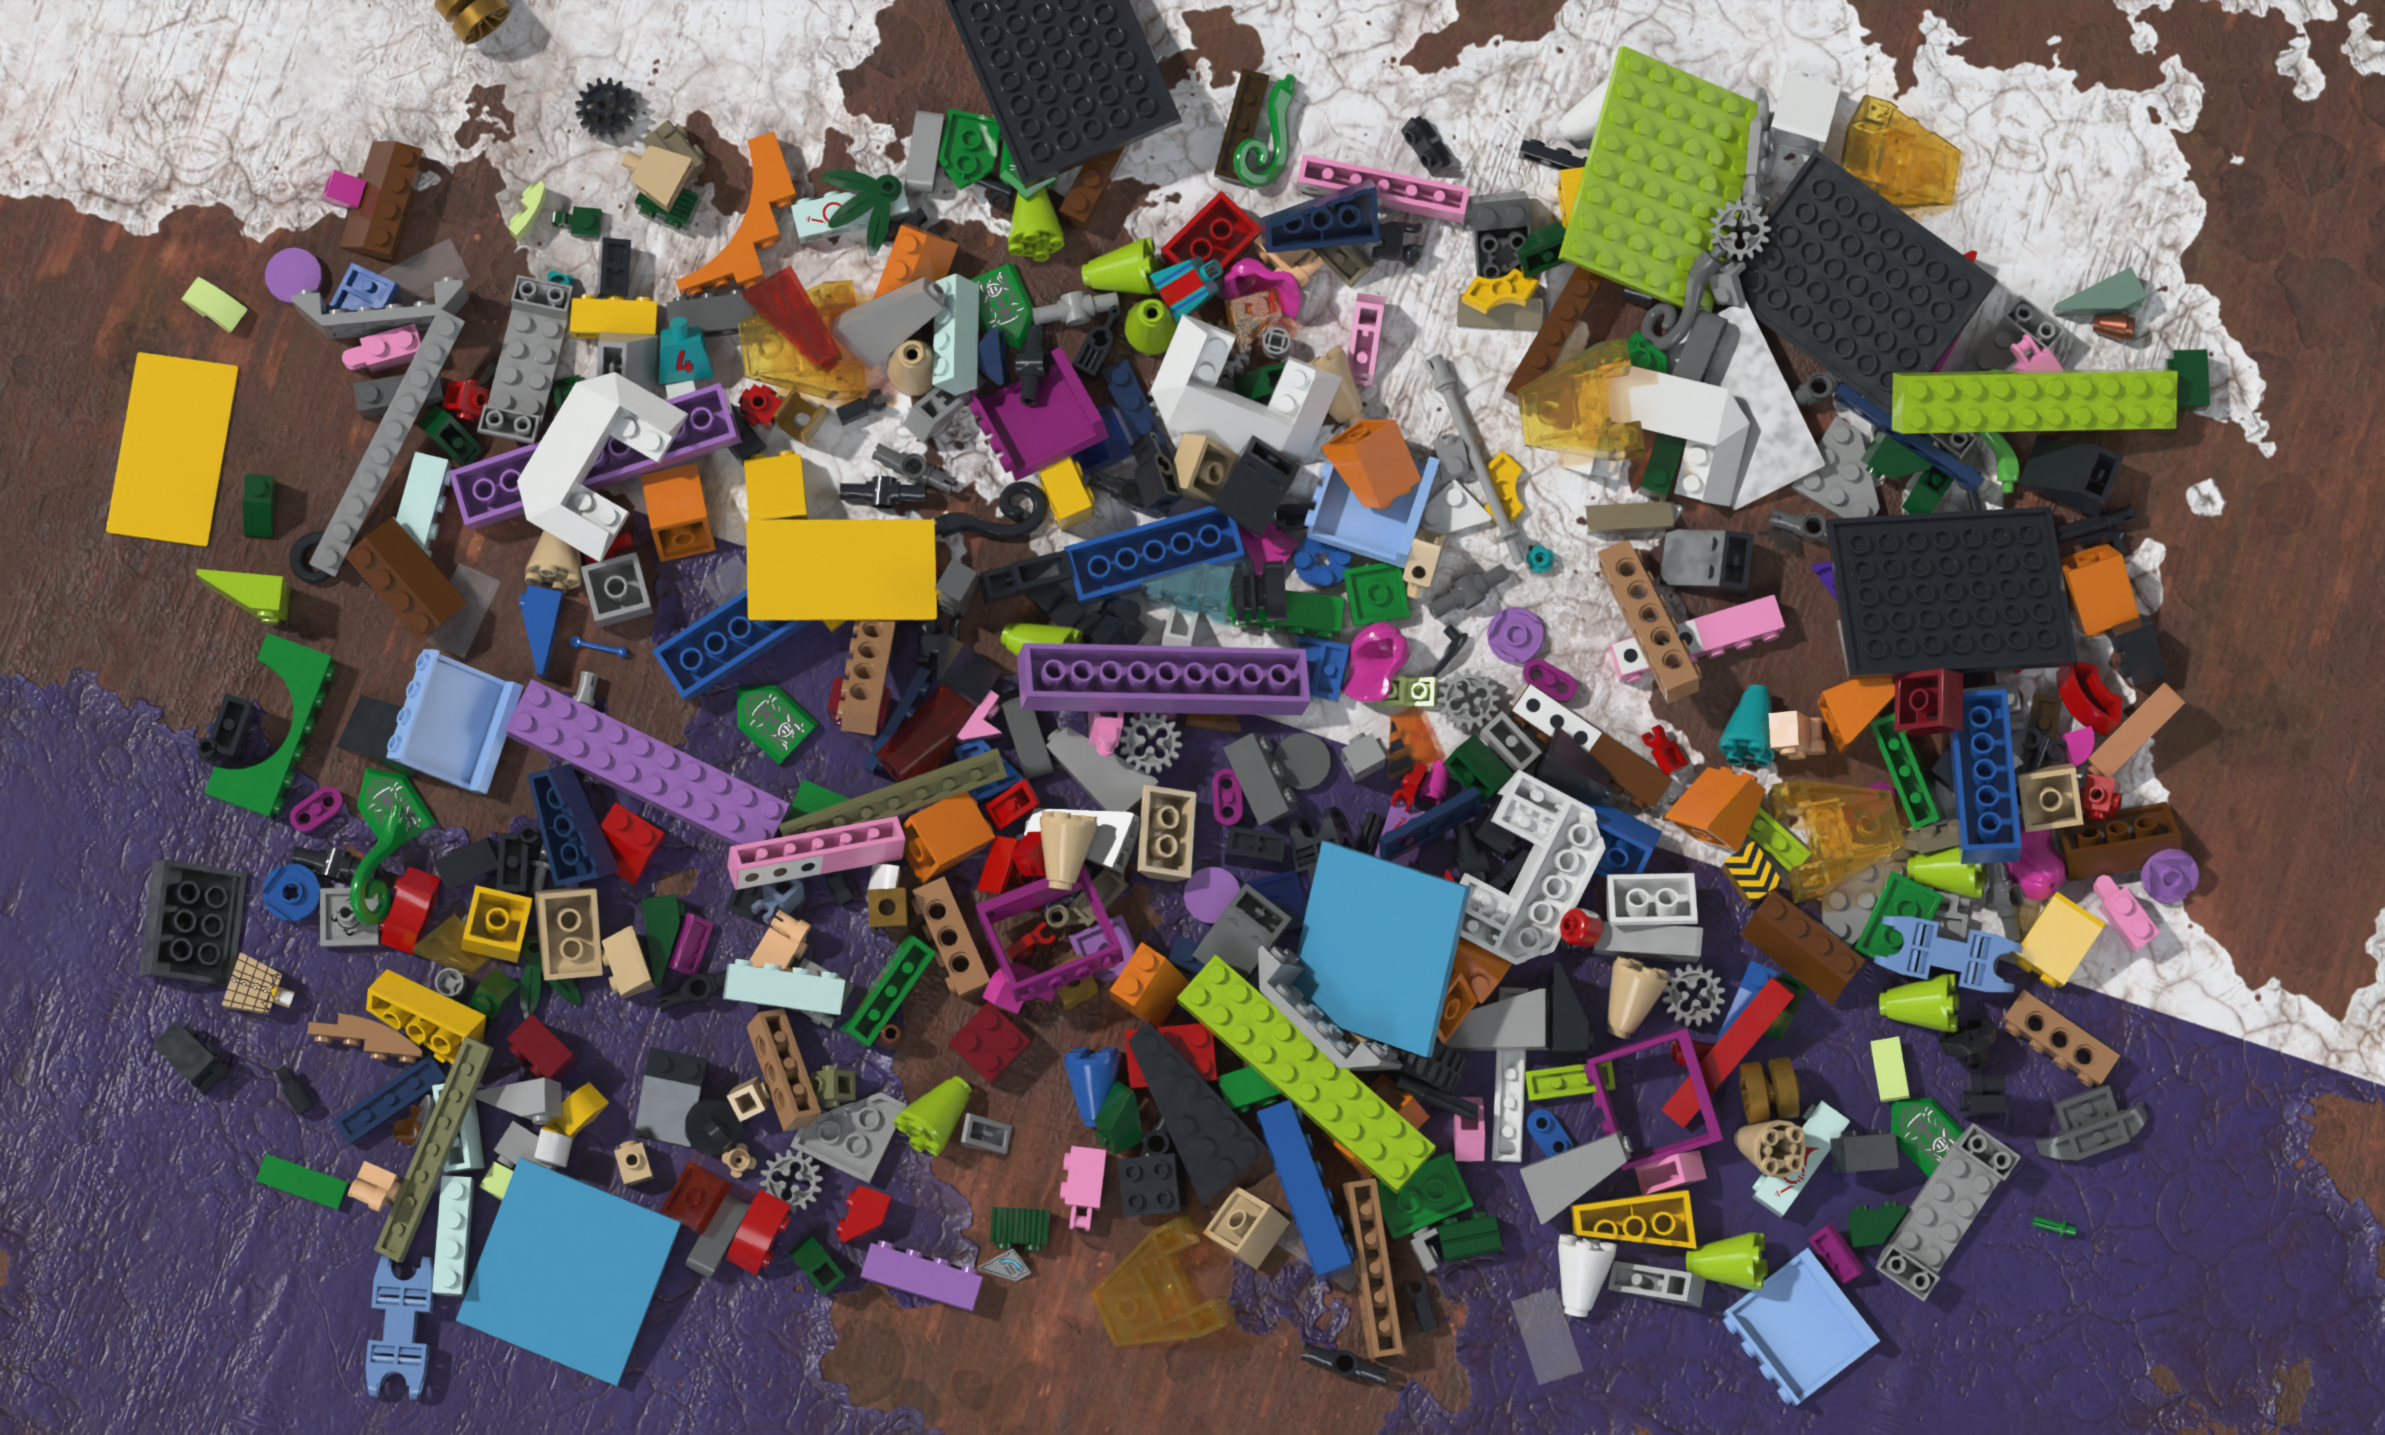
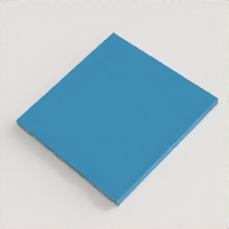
(1379, 946)
(568, 1271)

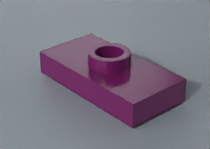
(691, 945)
(1836, 1254)

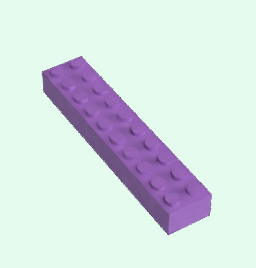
(490, 489)
(1163, 679)
(645, 767)

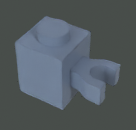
(779, 895)

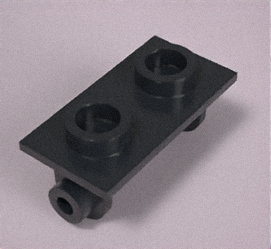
(1418, 135)
(1292, 516)

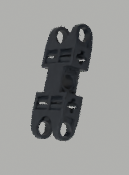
(1308, 842)

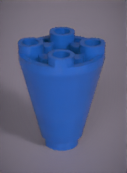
(1091, 1078)

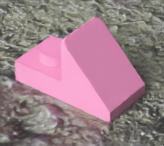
(977, 726)

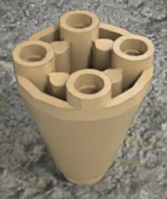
(908, 375)
(1346, 404)
(554, 565)
(1065, 845)
(1632, 994)
(1773, 1147)

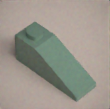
(2109, 297)

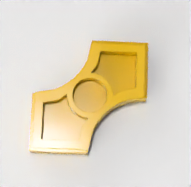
(1488, 293)
(1504, 474)

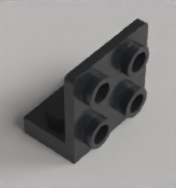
(1152, 1185)

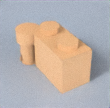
(1297, 262)
(1796, 735)
(782, 942)
(376, 1187)

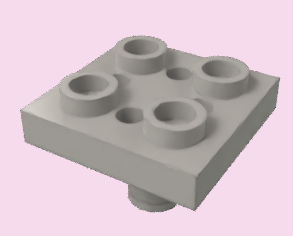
(337, 903)

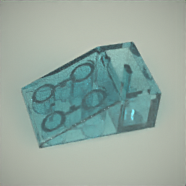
(1196, 586)

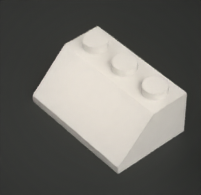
(1651, 899)

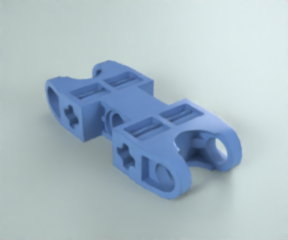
(1948, 954)
(400, 1327)

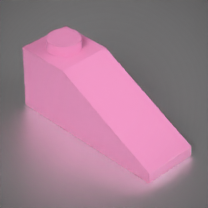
(1365, 337)

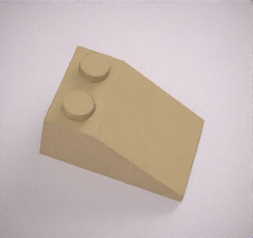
(568, 932)

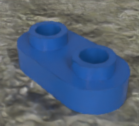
(1548, 1136)

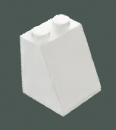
(1803, 112)

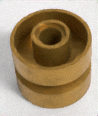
(473, 18)
(1760, 1092)

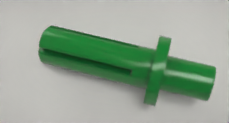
(2060, 1227)

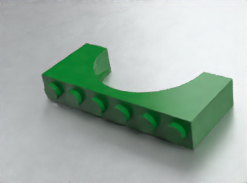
(263, 785)

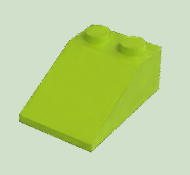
(258, 594)

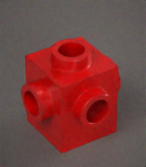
(465, 399)
(759, 415)
(2100, 797)

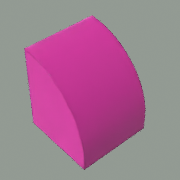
(343, 190)
(2078, 745)

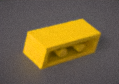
(613, 315)

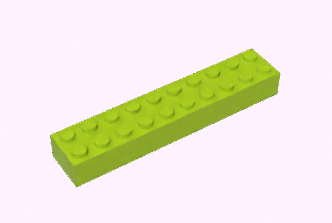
(2034, 400)
(1305, 1074)

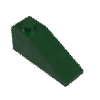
(1661, 466)
(662, 927)

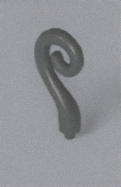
(1698, 276)

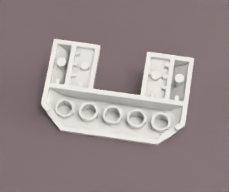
(1195, 406)
(1684, 409)
(555, 473)
(1551, 879)

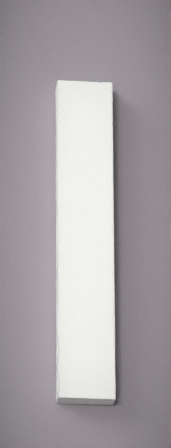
(1508, 1097)

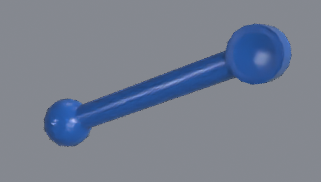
(575, 642)

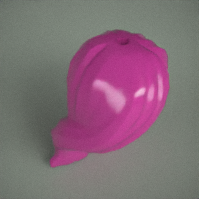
(1253, 276)
(1373, 661)
(2039, 866)

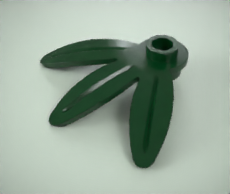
(857, 206)
(531, 981)

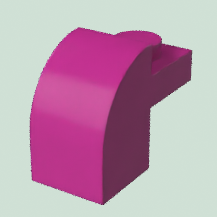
(1000, 994)

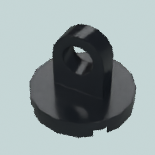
(1970, 1042)
(712, 1126)

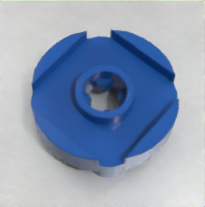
(1324, 575)
(289, 876)

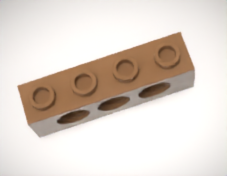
(939, 894)
(2101, 1056)
(783, 1069)

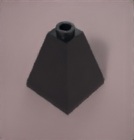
(1572, 770)

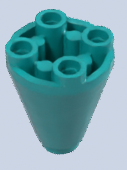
(1748, 730)

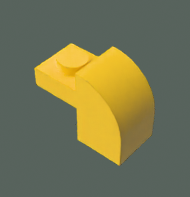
(578, 1111)

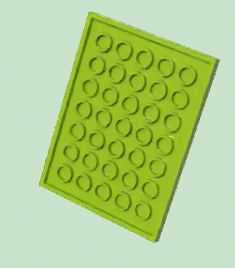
(1656, 175)

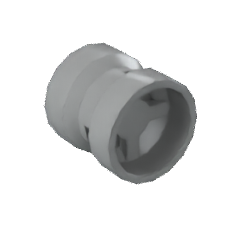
(1274, 348)
(447, 979)

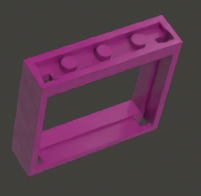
(1034, 896)
(1603, 1100)

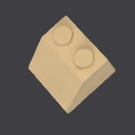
(1201, 467)
(2050, 798)
(627, 963)
(1246, 1227)

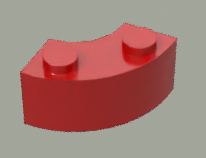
(2088, 698)
(410, 909)
(758, 1232)

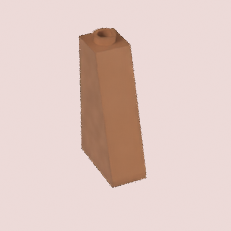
(2134, 732)

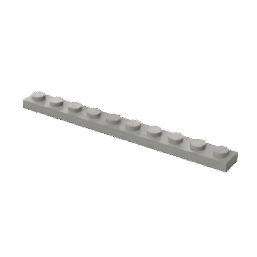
(386, 442)

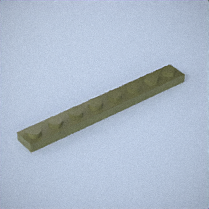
(904, 795)
(434, 1149)

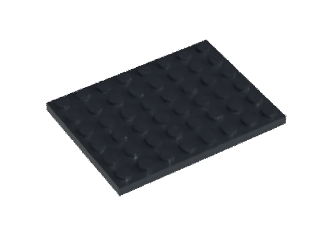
(1064, 79)
(1859, 282)
(1951, 592)

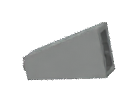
(887, 321)
(1105, 779)
(1112, 841)
(1651, 942)
(1506, 1025)
(1569, 1174)

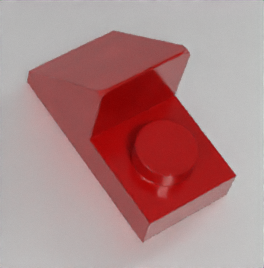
(1012, 805)

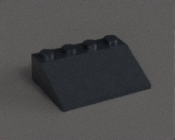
(192, 923)

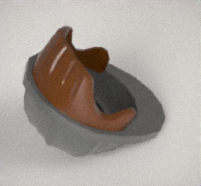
(412, 1128)

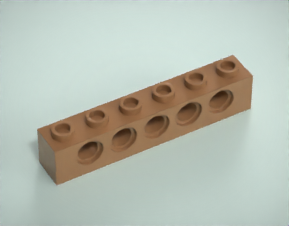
(867, 675)
(1672, 682)
(1372, 1268)

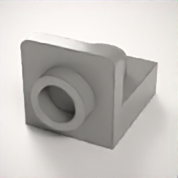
(1426, 1254)

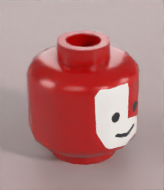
(1581, 927)

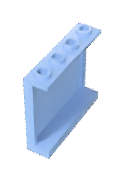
(1374, 533)
(453, 722)
(1800, 1328)

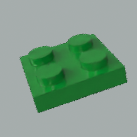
(1375, 594)

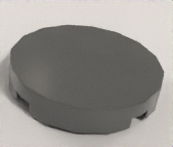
(1303, 761)

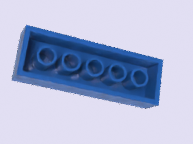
(1123, 559)
(719, 646)
(1985, 780)
(1303, 1190)

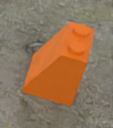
(1373, 461)
(678, 512)
(2098, 589)
(1853, 706)
(1718, 807)
(945, 836)
(1148, 986)
(1456, 1007)

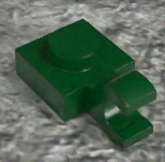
(583, 222)

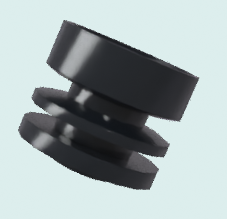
(1259, 591)

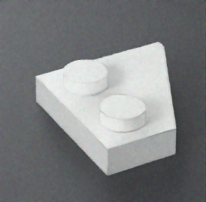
(1453, 511)

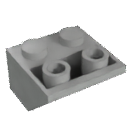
(629, 356)

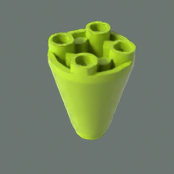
(1035, 228)
(1125, 269)
(1148, 334)
(1019, 633)
(1945, 872)
(1924, 1003)
(934, 1116)
(1731, 1261)

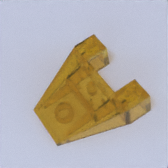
(774, 362)
(1571, 410)
(1844, 828)
(1150, 1296)

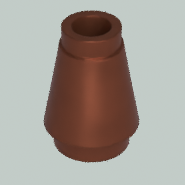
(2115, 326)
(890, 1044)

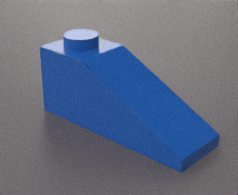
(541, 617)
(1752, 983)

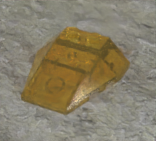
(1899, 156)

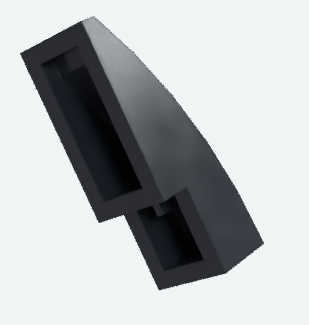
(1024, 576)

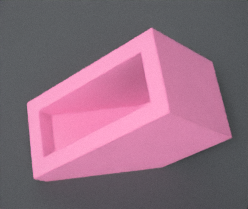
(1470, 1134)
(1670, 1172)

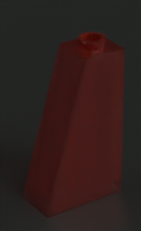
(791, 314)
(925, 736)

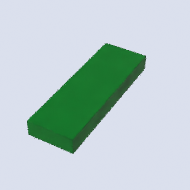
(302, 1182)

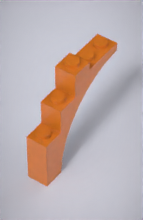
(739, 259)

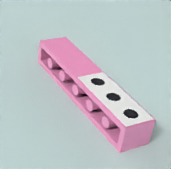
(1393, 189)
(1707, 636)
(816, 852)

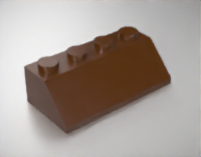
(389, 192)
(406, 579)
(2117, 842)
(1803, 946)

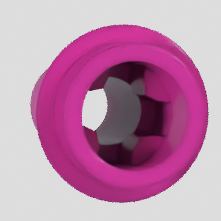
(1435, 784)

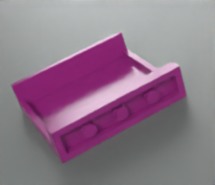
(1043, 433)

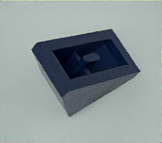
(993, 356)

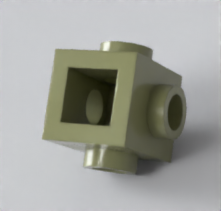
(833, 1086)

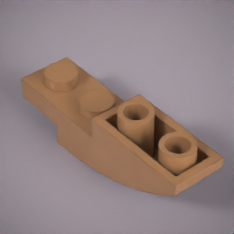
(377, 1038)

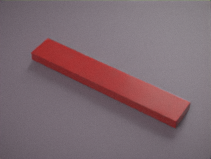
(1730, 1049)

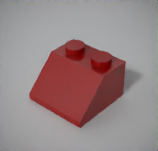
(631, 842)
(1001, 872)

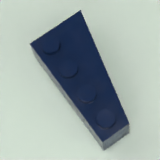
(1327, 221)
(569, 827)

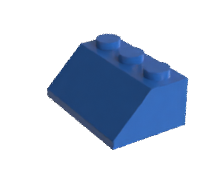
(1625, 839)

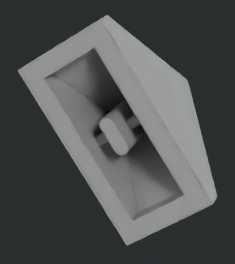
(985, 1134)

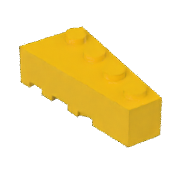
(424, 1015)
(1647, 1218)

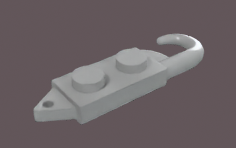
(1759, 140)

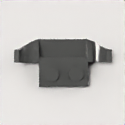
(2091, 1125)

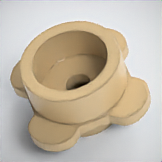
(739, 1152)

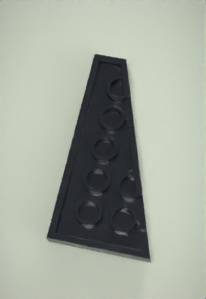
(1202, 1125)

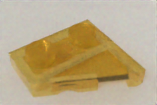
(444, 947)

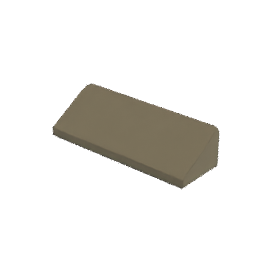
(1346, 262)
(1503, 316)
(1629, 517)

